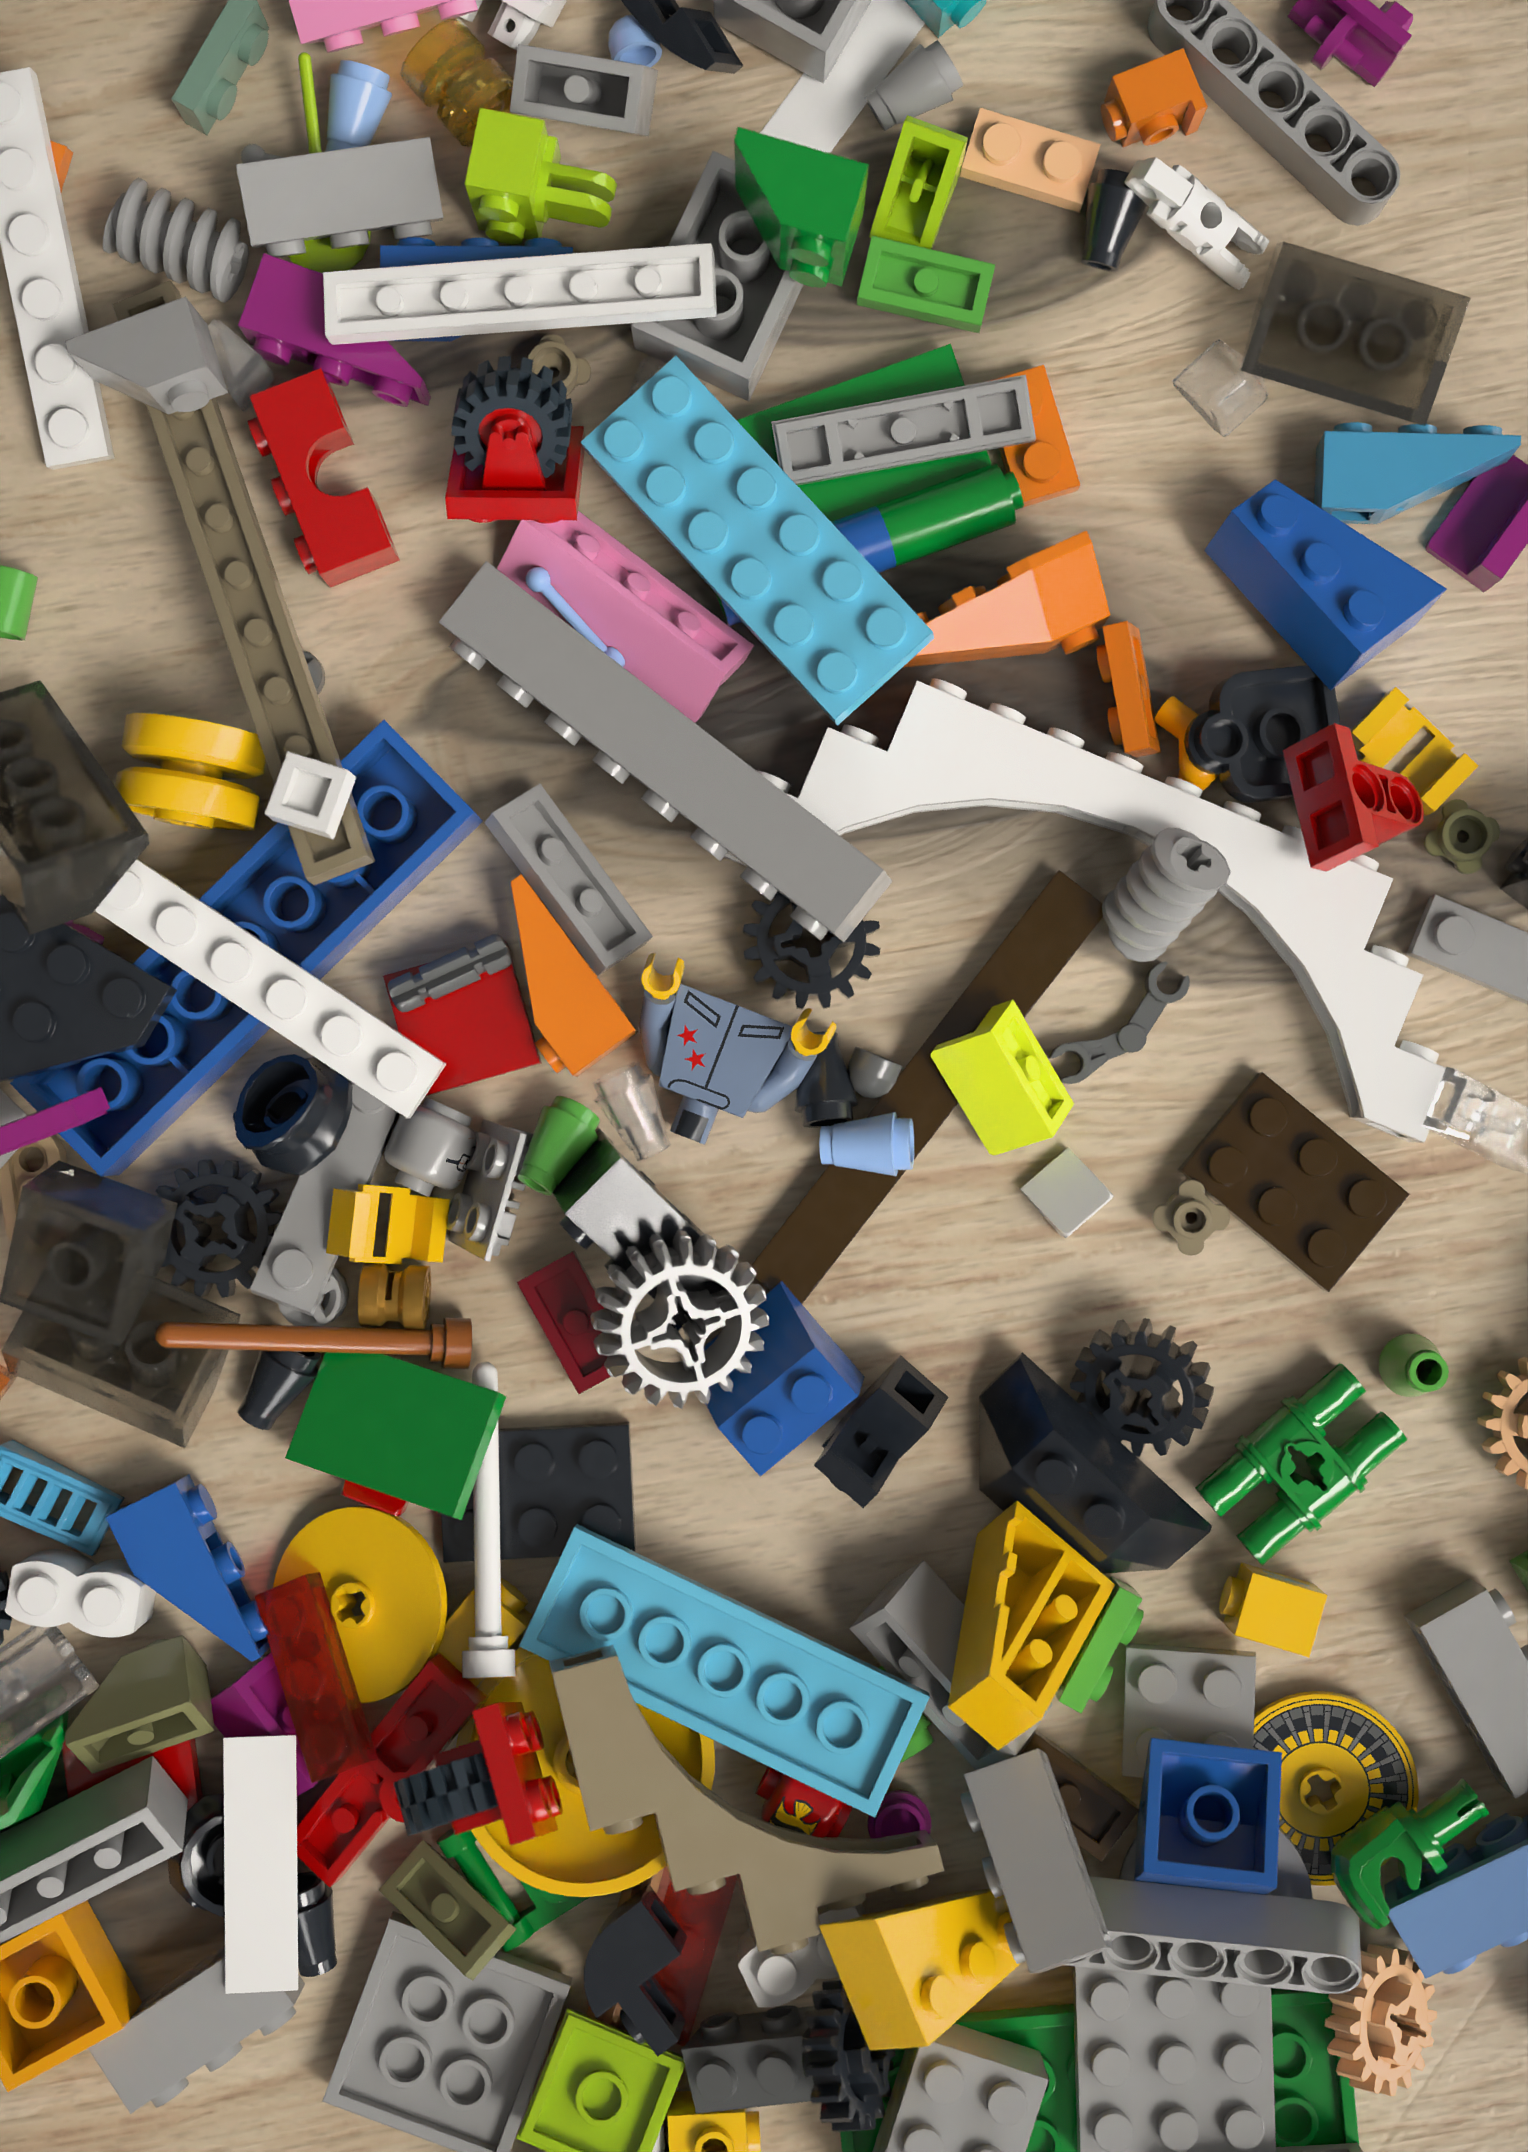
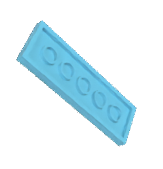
(757, 540)
(730, 1670)

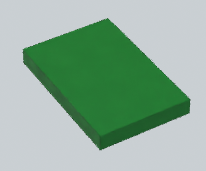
(397, 1429)

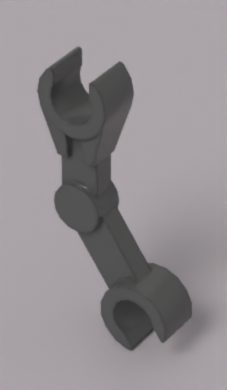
(1131, 1036)

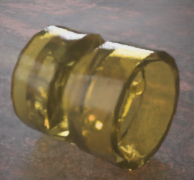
(451, 73)

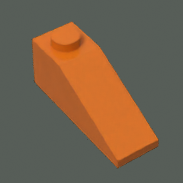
(567, 998)

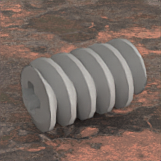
(175, 242)
(1163, 893)

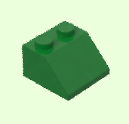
(802, 204)

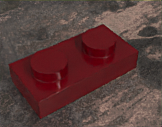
(563, 1305)

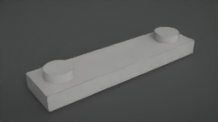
(905, 430)
(1473, 947)
(296, 1259)

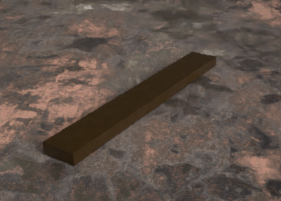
(846, 1196)

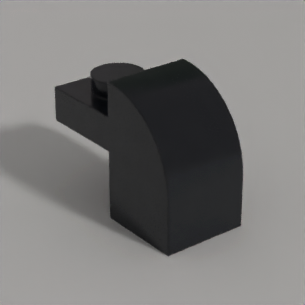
(880, 1431)
(621, 1964)

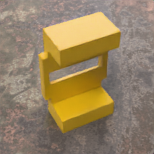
(1389, 727)
(413, 1229)

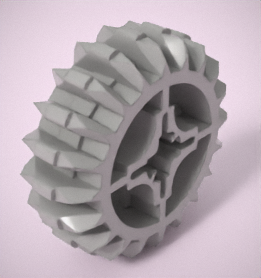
(654, 1324)

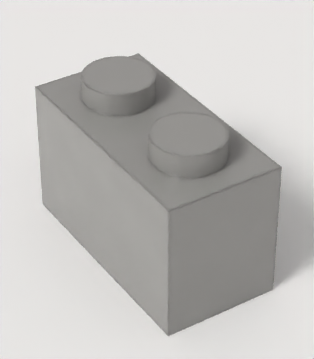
(583, 90)

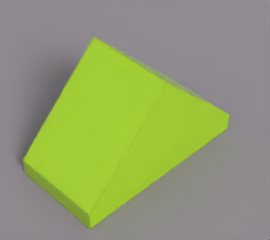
(919, 183)

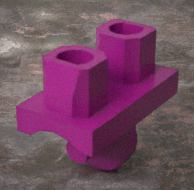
(1355, 33)

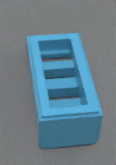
(59, 1477)

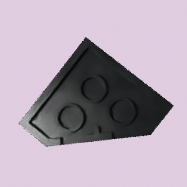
(69, 999)

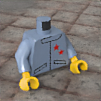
(719, 1052)

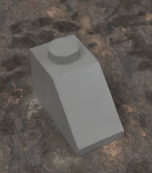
(155, 357)

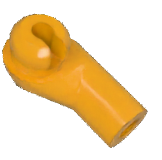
(1175, 719)

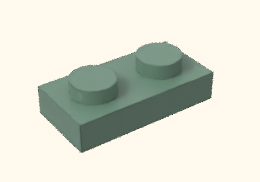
(211, 80)

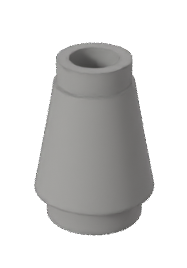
(915, 86)

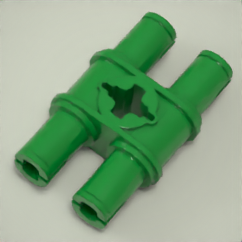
(1334, 1469)

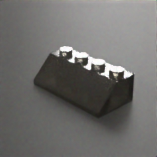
(60, 815)

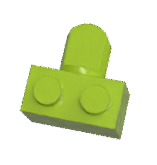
(520, 184)

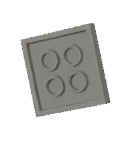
(443, 2049)
(1172, 2064)

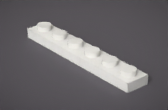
(45, 281)
(520, 294)
(272, 988)

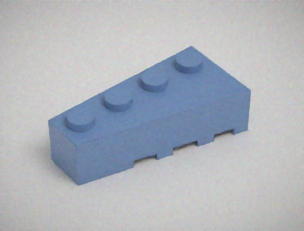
(1468, 1904)

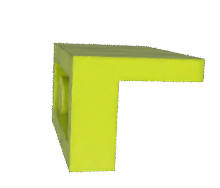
(1004, 1081)

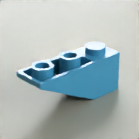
(1382, 474)

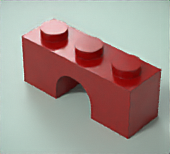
(301, 428)

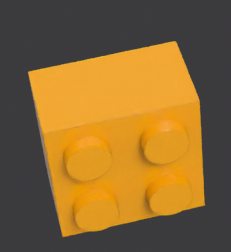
(59, 1994)

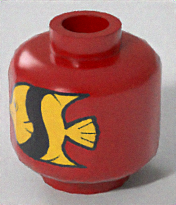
(800, 1807)

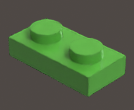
(925, 284)
(1090, 1669)

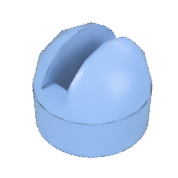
(633, 43)

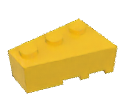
(1021, 1624)
(920, 1964)

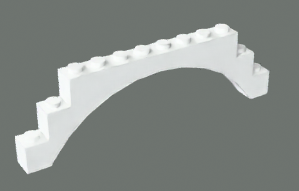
(1316, 920)

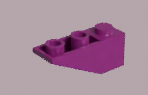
(288, 322)

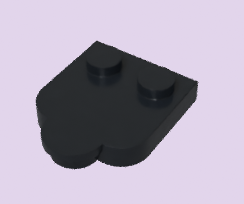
(1251, 725)

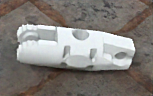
(1196, 217)

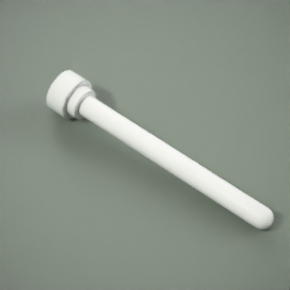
(488, 1649)

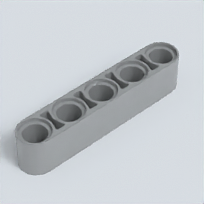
(1284, 129)
(1228, 1936)

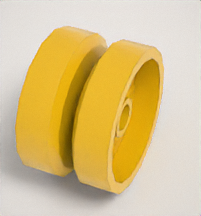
(192, 764)

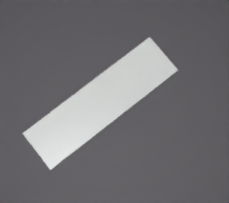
(822, 113)
(260, 1864)

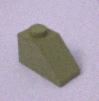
(144, 1706)

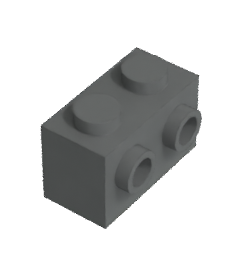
(748, 2060)

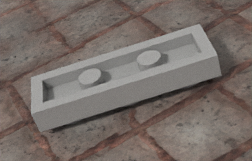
(568, 879)

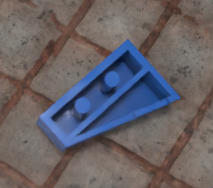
(1319, 581)

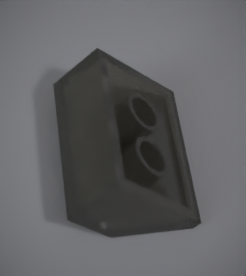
(1353, 332)
(132, 1382)

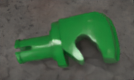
(1401, 1835)

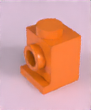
(1153, 101)

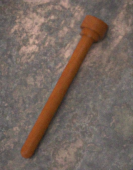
(443, 1343)

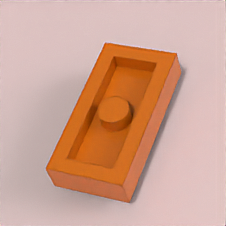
(1042, 466)
(1124, 665)

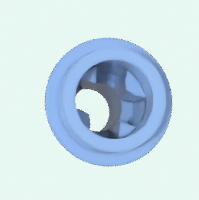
(355, 105)
(870, 1144)

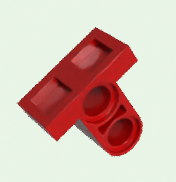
(1345, 802)

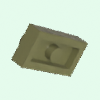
(447, 1910)

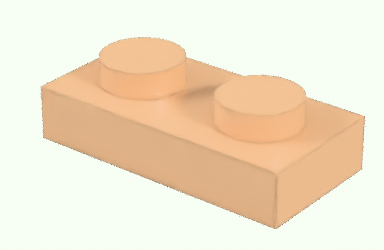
(1029, 160)

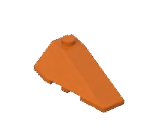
(1037, 607)

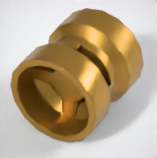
(394, 1295)

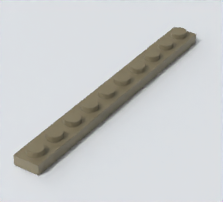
(250, 606)

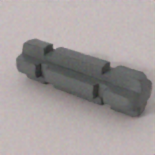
(449, 973)

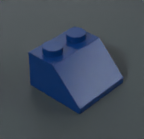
(791, 1385)
(1209, 1817)

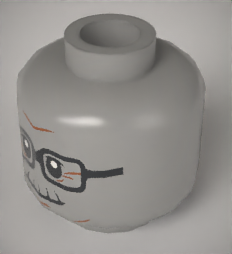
(431, 1147)

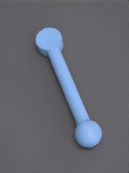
(539, 581)

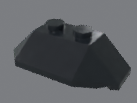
(1078, 1476)

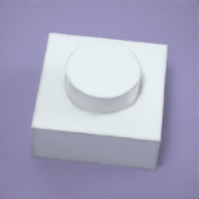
(310, 795)

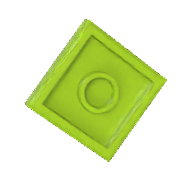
(600, 2091)

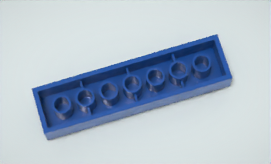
(410, 828)

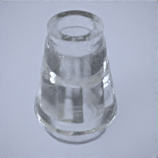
(633, 1109)

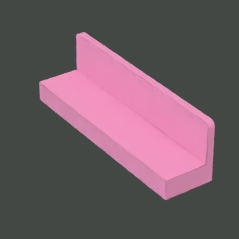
(631, 607)

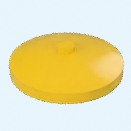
(573, 1857)

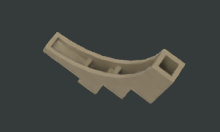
(702, 1836)

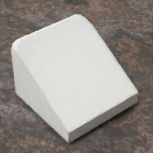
(1066, 1193)

